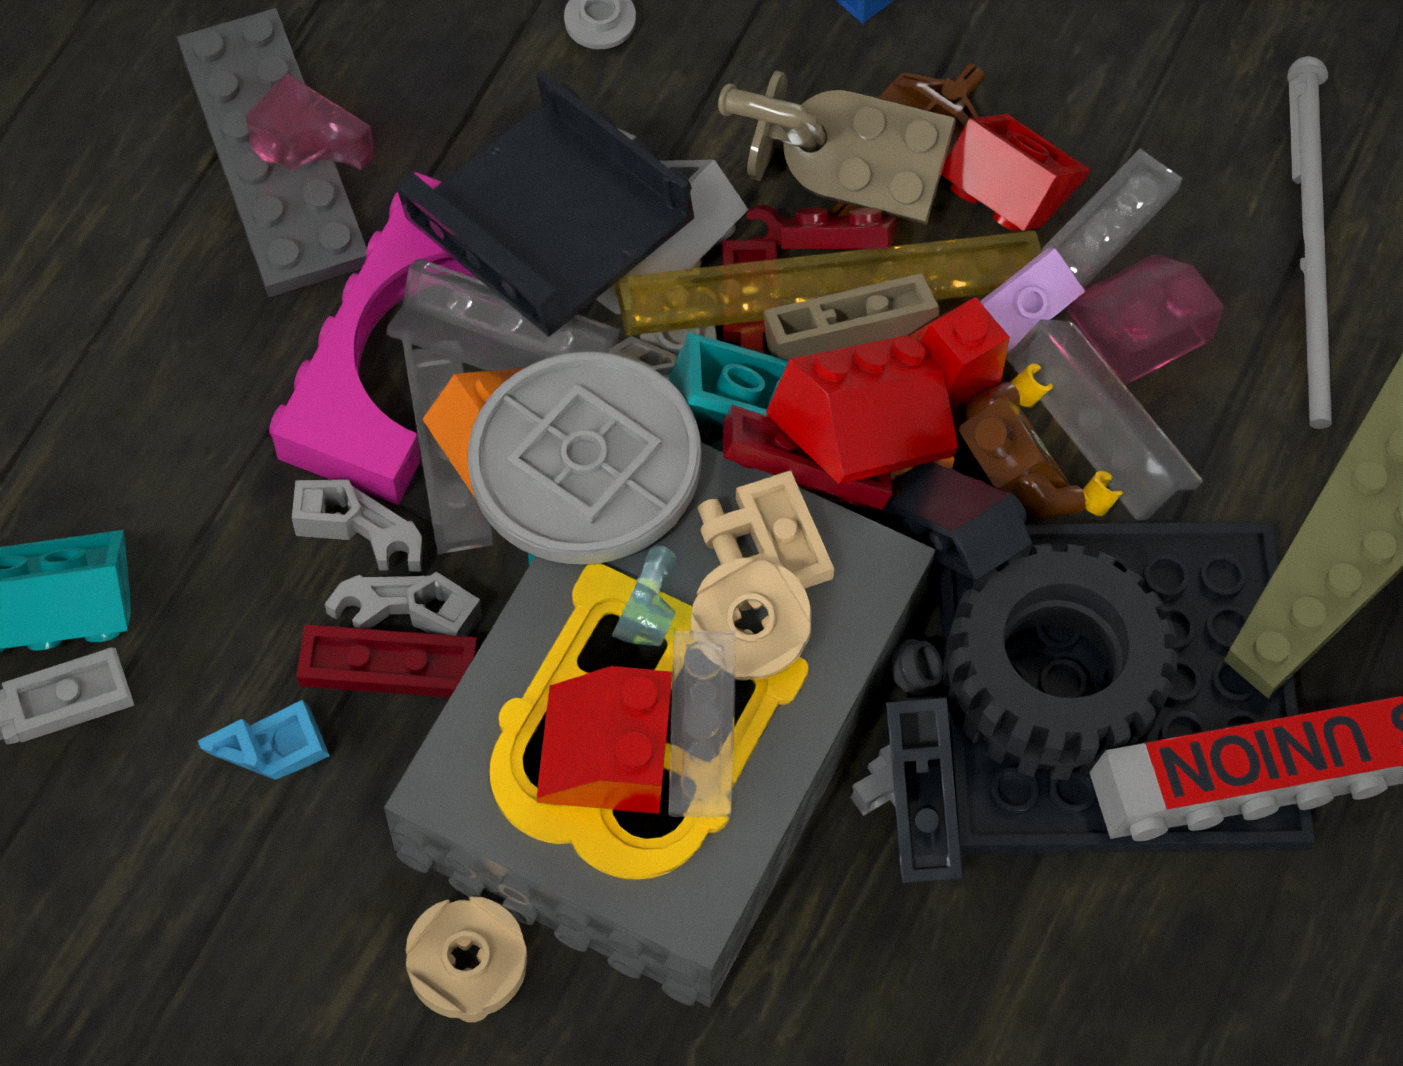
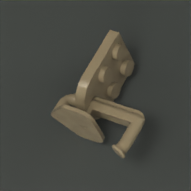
(872, 151)

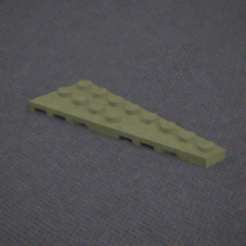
(1339, 555)

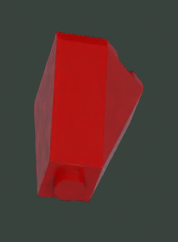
(969, 350)

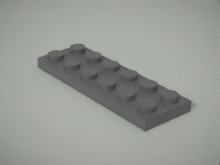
(295, 219)

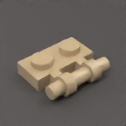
(778, 525)

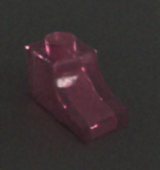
(303, 126)

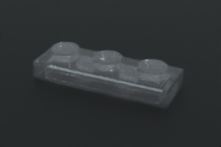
(1114, 215)
(702, 724)

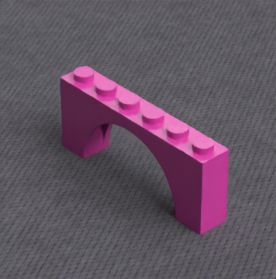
(330, 417)

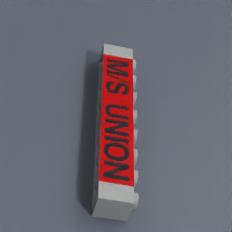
(1250, 769)

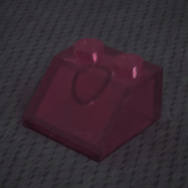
(1147, 315)

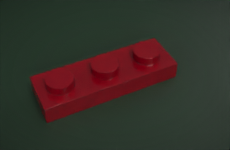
(761, 444)
(383, 660)

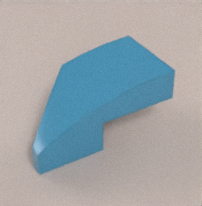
(272, 745)

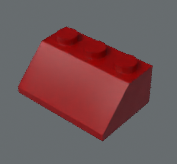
(866, 408)

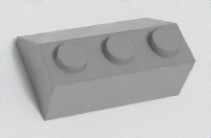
(715, 213)

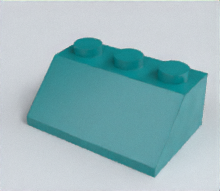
(721, 375)
(64, 591)

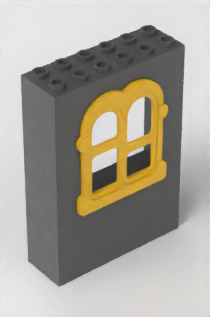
(690, 897)

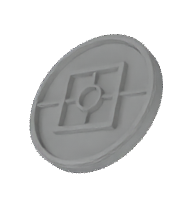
(584, 457)

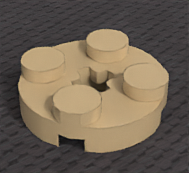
(760, 585)
(461, 924)

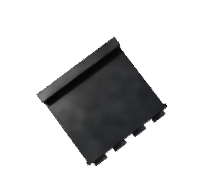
(553, 208)

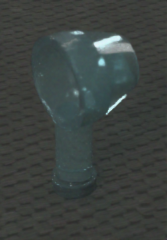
(646, 613)

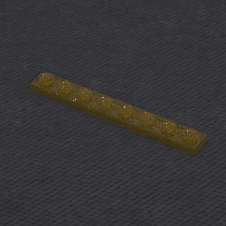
(745, 289)

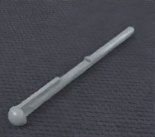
(1304, 82)

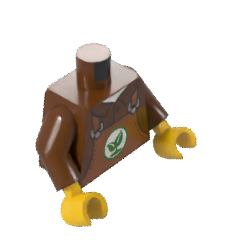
(1019, 459)

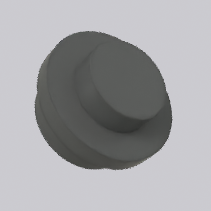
(916, 667)

